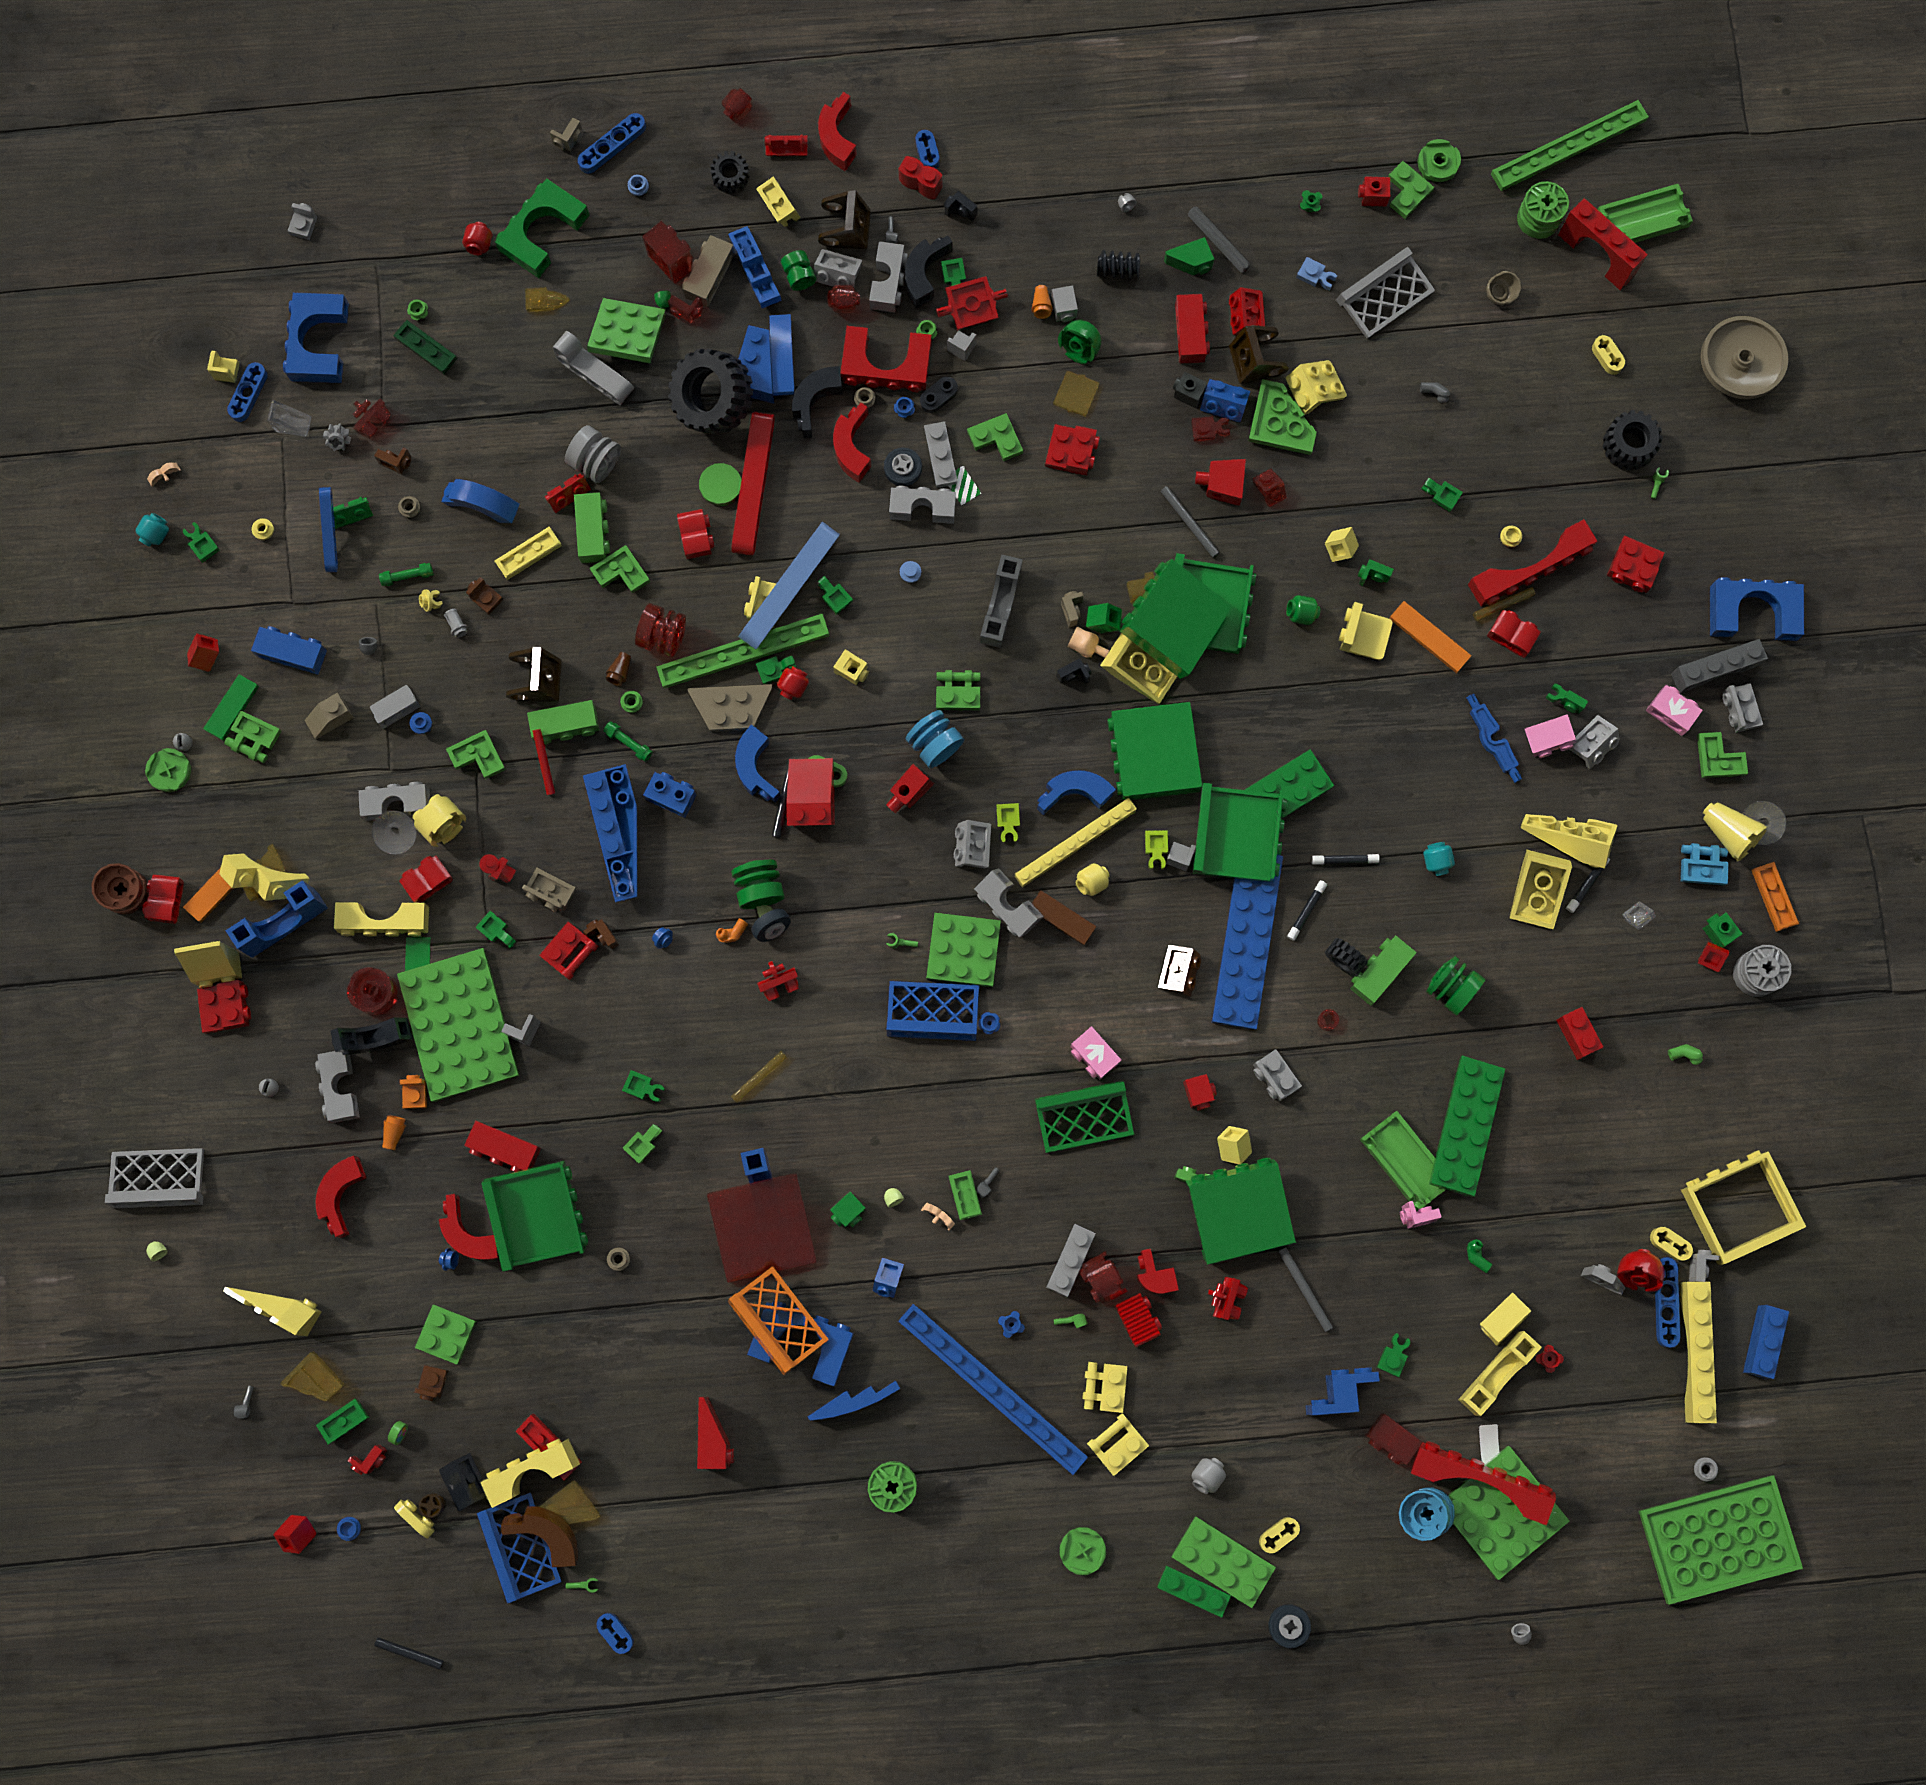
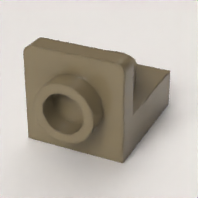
(1070, 610)

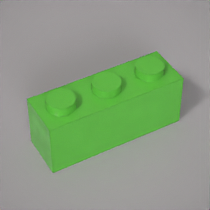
(591, 527)
(565, 721)
(1382, 969)

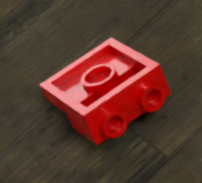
(1072, 449)
(1635, 564)
(223, 1006)

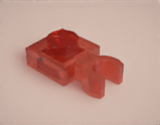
(1205, 428)

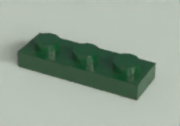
(425, 347)

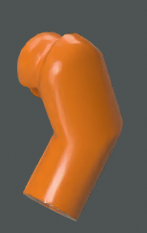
(731, 934)

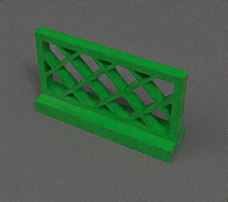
(1081, 1096)

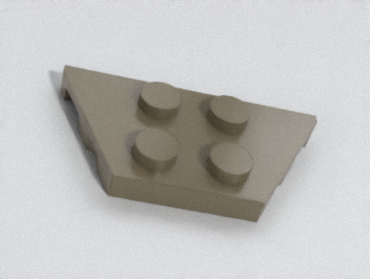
(731, 706)

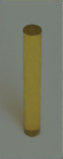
(1503, 604)
(759, 1076)

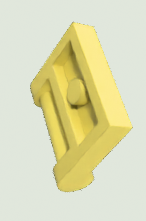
(1123, 1450)

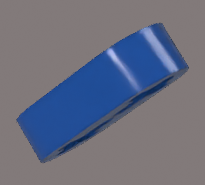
(923, 151)
(619, 1629)

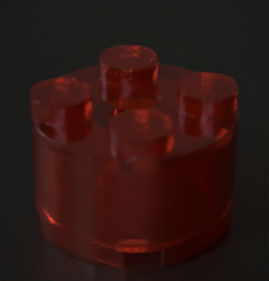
(360, 988)
(1103, 1278)

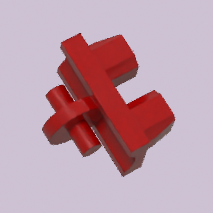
(496, 868)
(769, 985)
(1224, 1298)

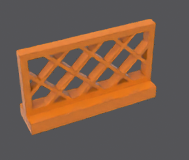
(762, 1333)

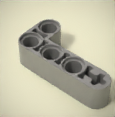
(592, 370)

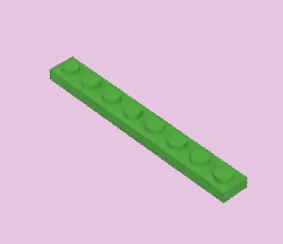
(1569, 145)
(740, 652)

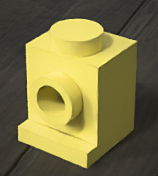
(848, 661)

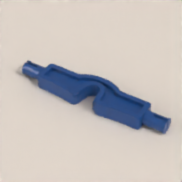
(1500, 748)

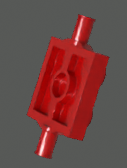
(971, 303)

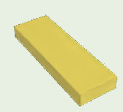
(528, 553)

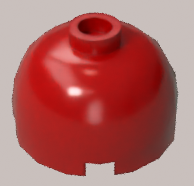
(1641, 1270)

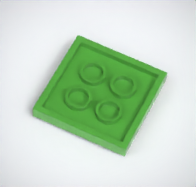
(626, 330)
(963, 949)

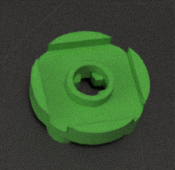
(1439, 172)

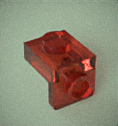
(682, 309)
(1270, 486)

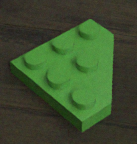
(1280, 421)

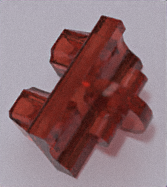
(377, 410)

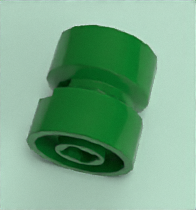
(798, 269)

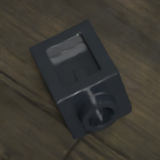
(964, 206)
(1070, 671)

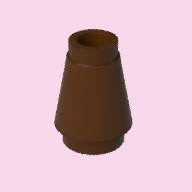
(618, 670)

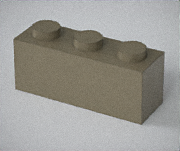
(708, 270)

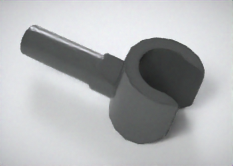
(891, 237)
(983, 1188)
(243, 1411)

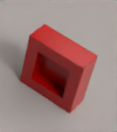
(1713, 956)

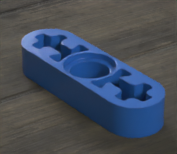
(244, 383)

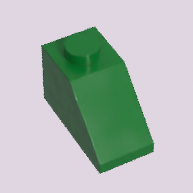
(1191, 257)

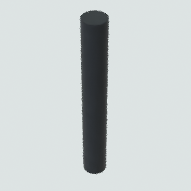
(782, 807)
(409, 1653)

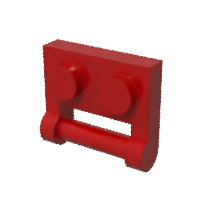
(563, 946)

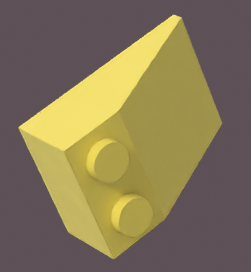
(1138, 669)
(1540, 889)
(209, 963)

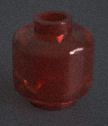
(737, 104)
(843, 298)

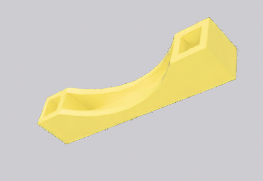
(1700, 1389)

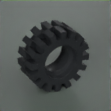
(729, 161)
(1346, 957)

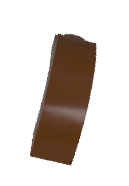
(550, 1528)

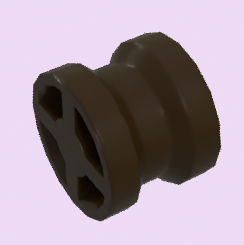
(428, 1507)

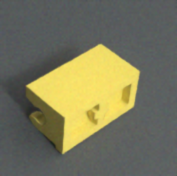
(777, 202)
(1505, 1319)

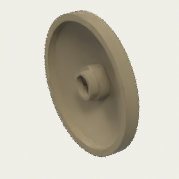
(1744, 357)

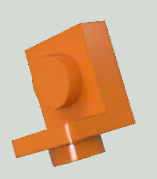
(414, 1092)

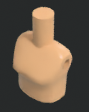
(1086, 644)

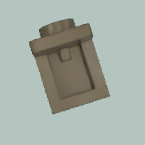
(570, 136)

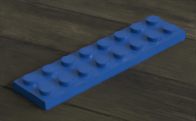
(1245, 952)

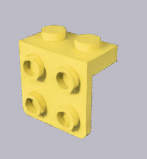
(1315, 384)
(1365, 633)

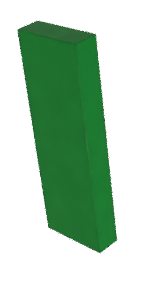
(230, 706)

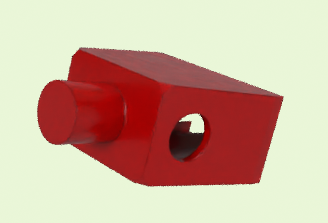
(1224, 480)
(917, 784)

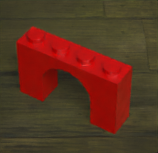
(1623, 253)
(909, 375)

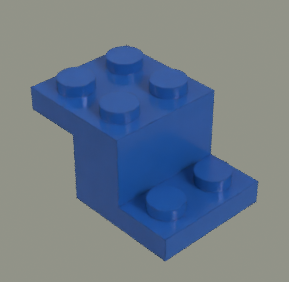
(1342, 1391)

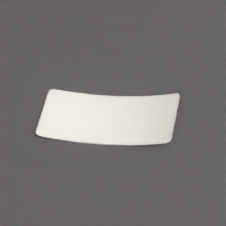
(1488, 1442)

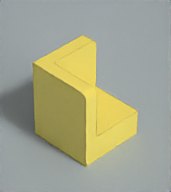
(223, 368)
(1341, 544)
(1234, 1145)

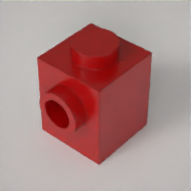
(1375, 191)
(1200, 1092)

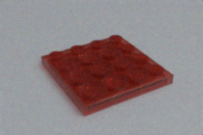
(761, 1227)

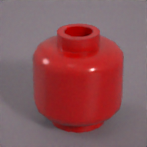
(477, 238)
(793, 683)

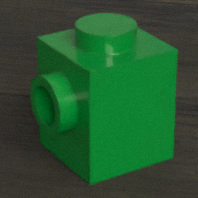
(1104, 618)
(1721, 929)
(847, 1211)

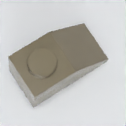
(328, 716)

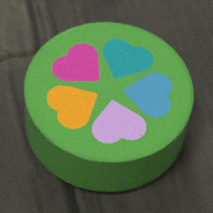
(397, 1433)

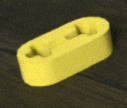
(1609, 354)
(1674, 1240)
(1283, 1539)

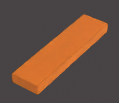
(1430, 637)

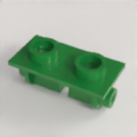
(356, 511)

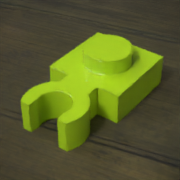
(1008, 817)
(1156, 844)

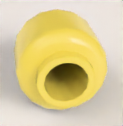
(1092, 879)

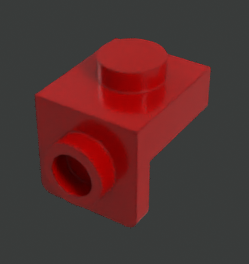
(374, 1459)

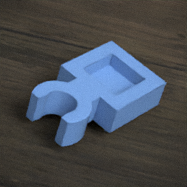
(1313, 272)

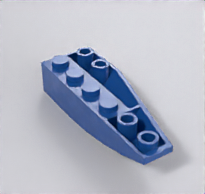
(616, 825)

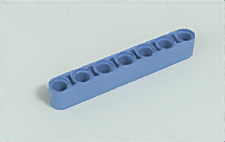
(788, 585)

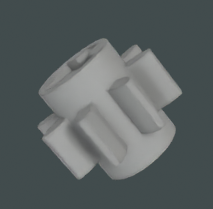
(332, 434)

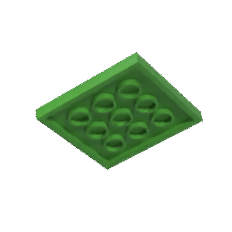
(1495, 1524)

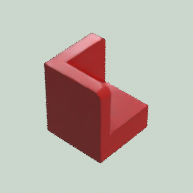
(202, 652)
(295, 1534)

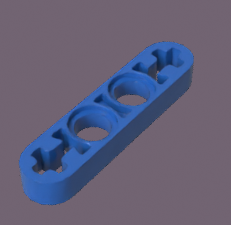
(608, 140)
(328, 529)
(1671, 1302)

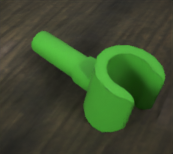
(1658, 480)
(901, 942)
(1079, 1320)
(583, 1585)

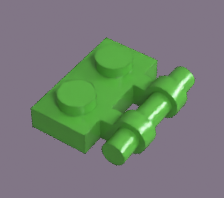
(958, 697)
(255, 730)

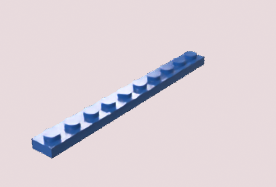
(993, 1389)

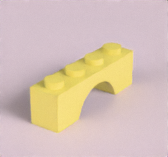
(409, 919)
(1498, 1372)
(506, 1484)

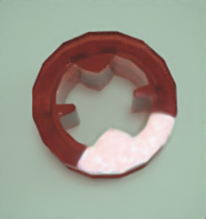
(1321, 1021)

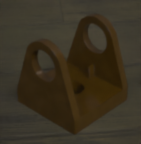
(857, 221)
(1248, 356)
(544, 676)

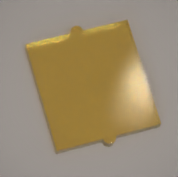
(1076, 393)

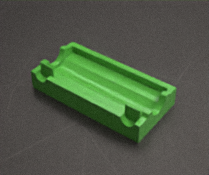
(1649, 213)
(1403, 1159)

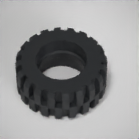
(687, 388)

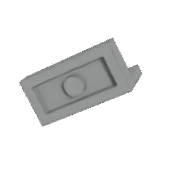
(394, 706)
(526, 1034)

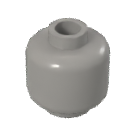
(1208, 1475)

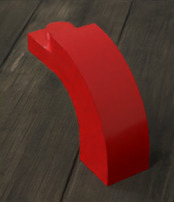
(836, 148)
(849, 458)
(331, 1190)
(457, 1236)

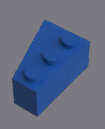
(757, 358)

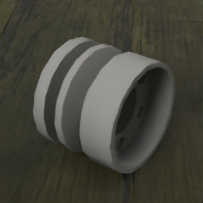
(592, 454)
(1753, 978)

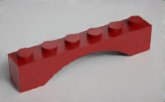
(1494, 583)
(1437, 1464)

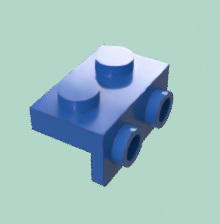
(1225, 400)

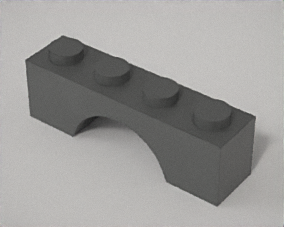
(1001, 601)
(1722, 663)

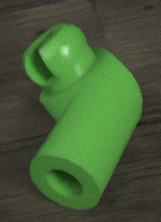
(1694, 1054)

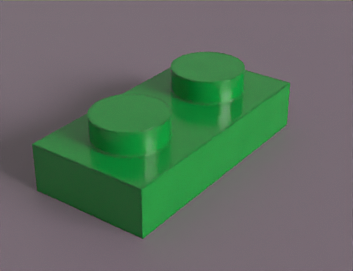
(342, 1421)

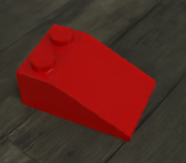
(810, 792)
(713, 1443)

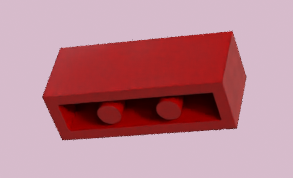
(1191, 328)
(501, 1147)

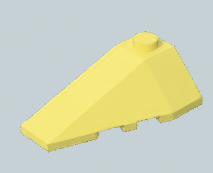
(1583, 841)
(290, 1314)

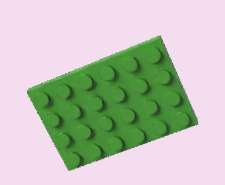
(457, 1025)
(1720, 1539)

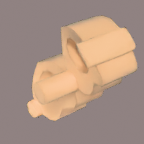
(161, 473)
(939, 1214)

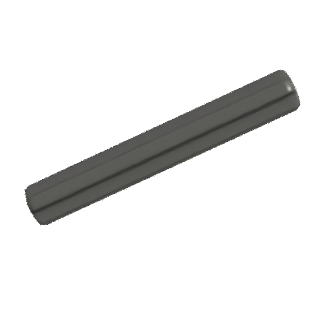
(1218, 239)

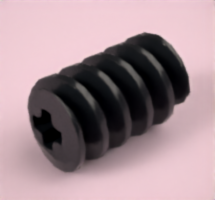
(1118, 264)

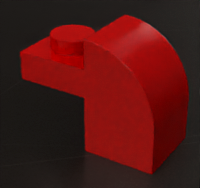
(1155, 1281)

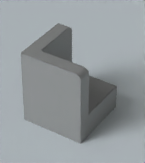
(961, 345)
(1180, 856)

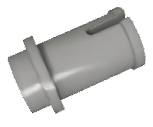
(456, 624)

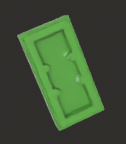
(965, 1195)

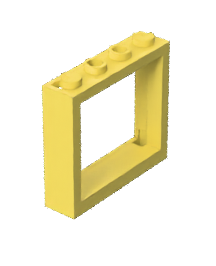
(1780, 1190)

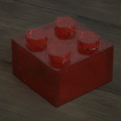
(668, 251)

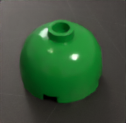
(1080, 341)

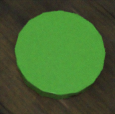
(720, 484)
(168, 770)
(1082, 1551)

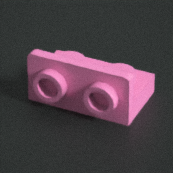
(1421, 1217)

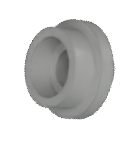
(1711, 1474)

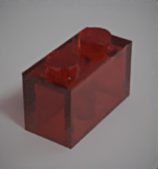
(1393, 1439)

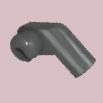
(1435, 387)

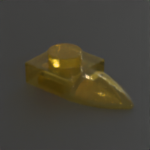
(543, 300)

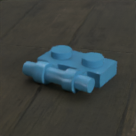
(1704, 871)

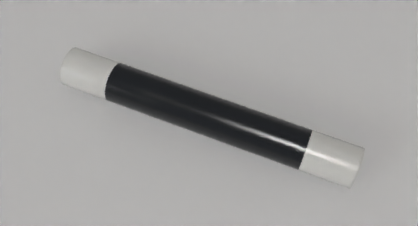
(1345, 859)
(1585, 887)
(1292, 935)

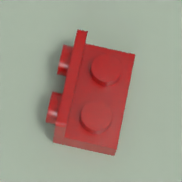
(1246, 309)

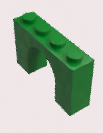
(546, 201)

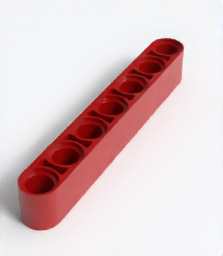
(753, 483)

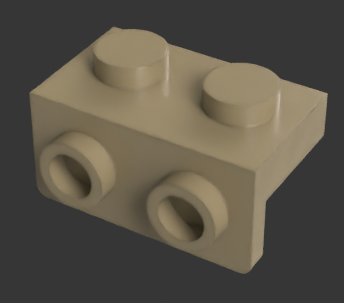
(549, 890)

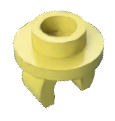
(426, 600)

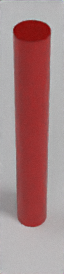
(543, 760)

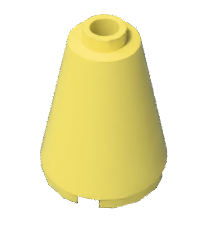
(1733, 829)

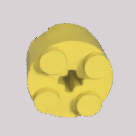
(439, 820)

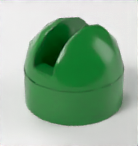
(662, 298)

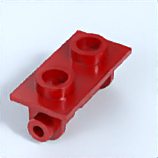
(786, 145)
(561, 497)

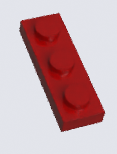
(538, 1436)

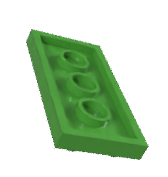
(1223, 1562)

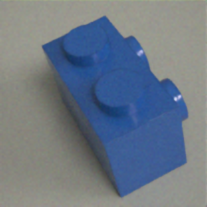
(670, 794)

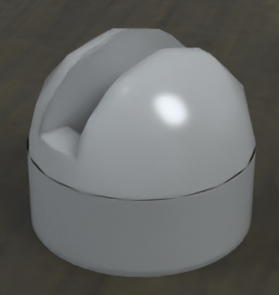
(1126, 202)
(186, 742)
(272, 1087)
(1521, 1633)

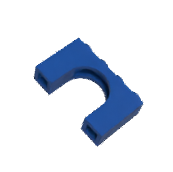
(307, 311)
(1784, 598)
(257, 936)
(832, 1352)

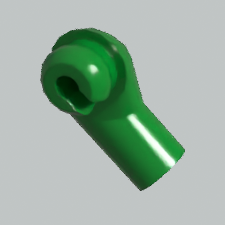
(1475, 1255)

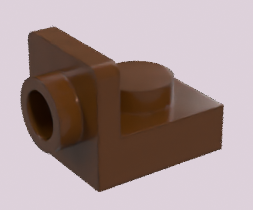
(392, 461)
(483, 595)
(605, 935)
(431, 1383)

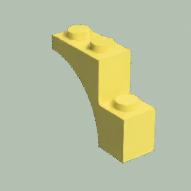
(270, 884)

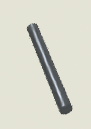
(1190, 522)
(1305, 1289)

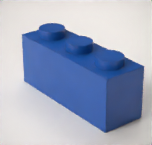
(289, 649)
(1766, 1342)

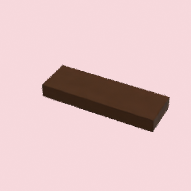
(1063, 918)

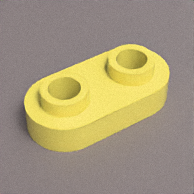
(422, 1525)

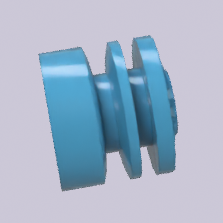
(931, 735)
(1413, 1515)

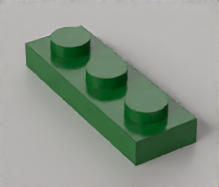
(1193, 1591)

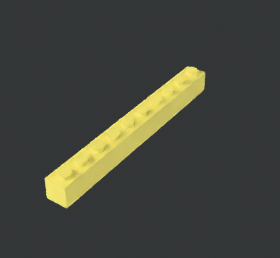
(1075, 842)

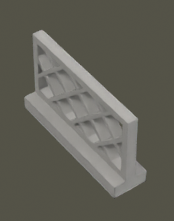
(1373, 279)
(152, 1197)

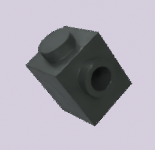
(1189, 389)

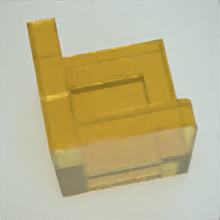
(1136, 587)

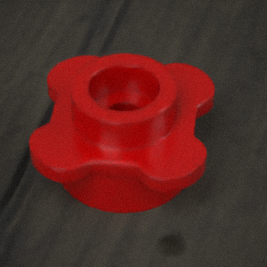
(1543, 1358)

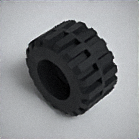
(1642, 427)

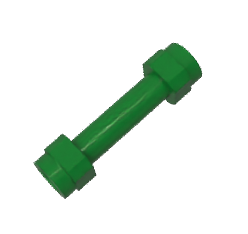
(424, 570)
(642, 752)

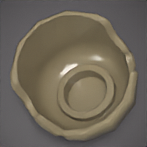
(1503, 288)

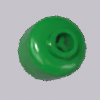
(1303, 610)

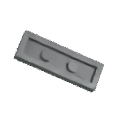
(940, 454)

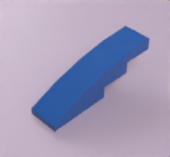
(754, 267)
(781, 354)
(845, 1403)

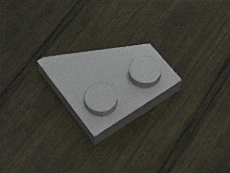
(1602, 1276)

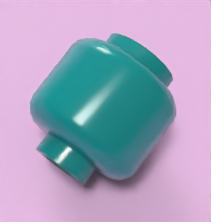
(152, 529)
(1439, 858)

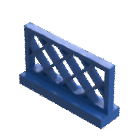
(927, 1028)
(500, 1558)

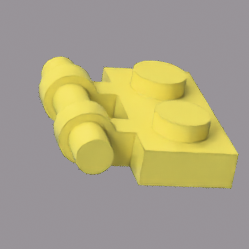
(1113, 1387)

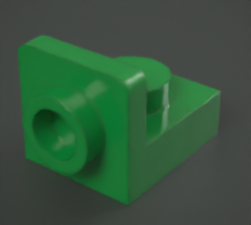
(1377, 571)

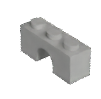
(886, 294)
(905, 500)
(375, 800)
(994, 890)
(331, 1068)
(1070, 1260)

